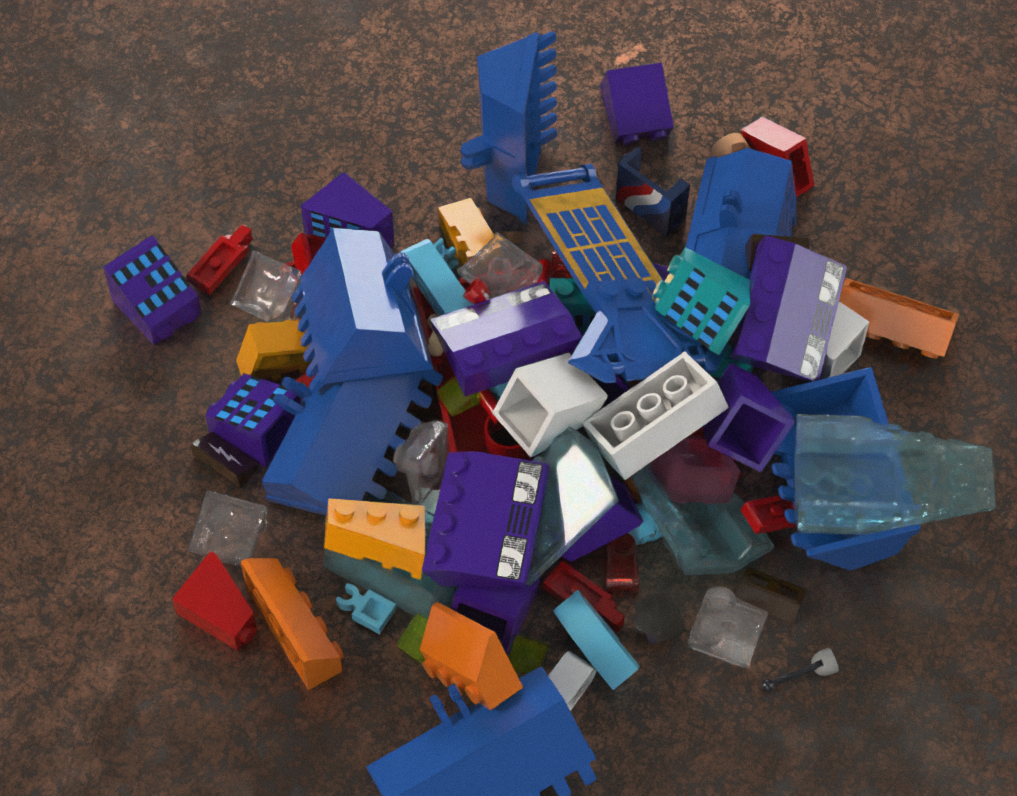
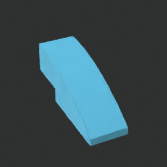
(596, 640)

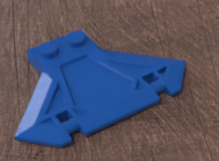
(633, 335)

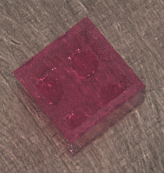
(696, 472)

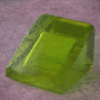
(454, 399)
(412, 637)
(528, 653)

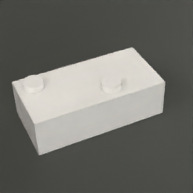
(655, 415)

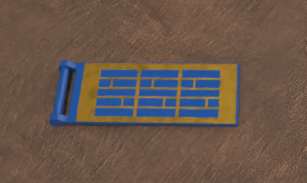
(586, 228)

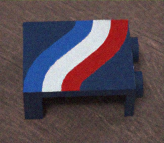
(646, 199)

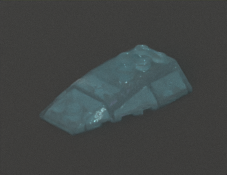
(883, 478)
(700, 534)

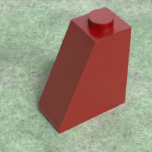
(780, 142)
(216, 604)

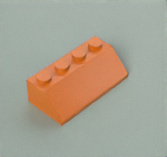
(901, 318)
(291, 620)
(467, 656)

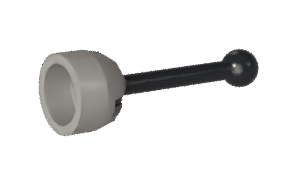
(822, 663)

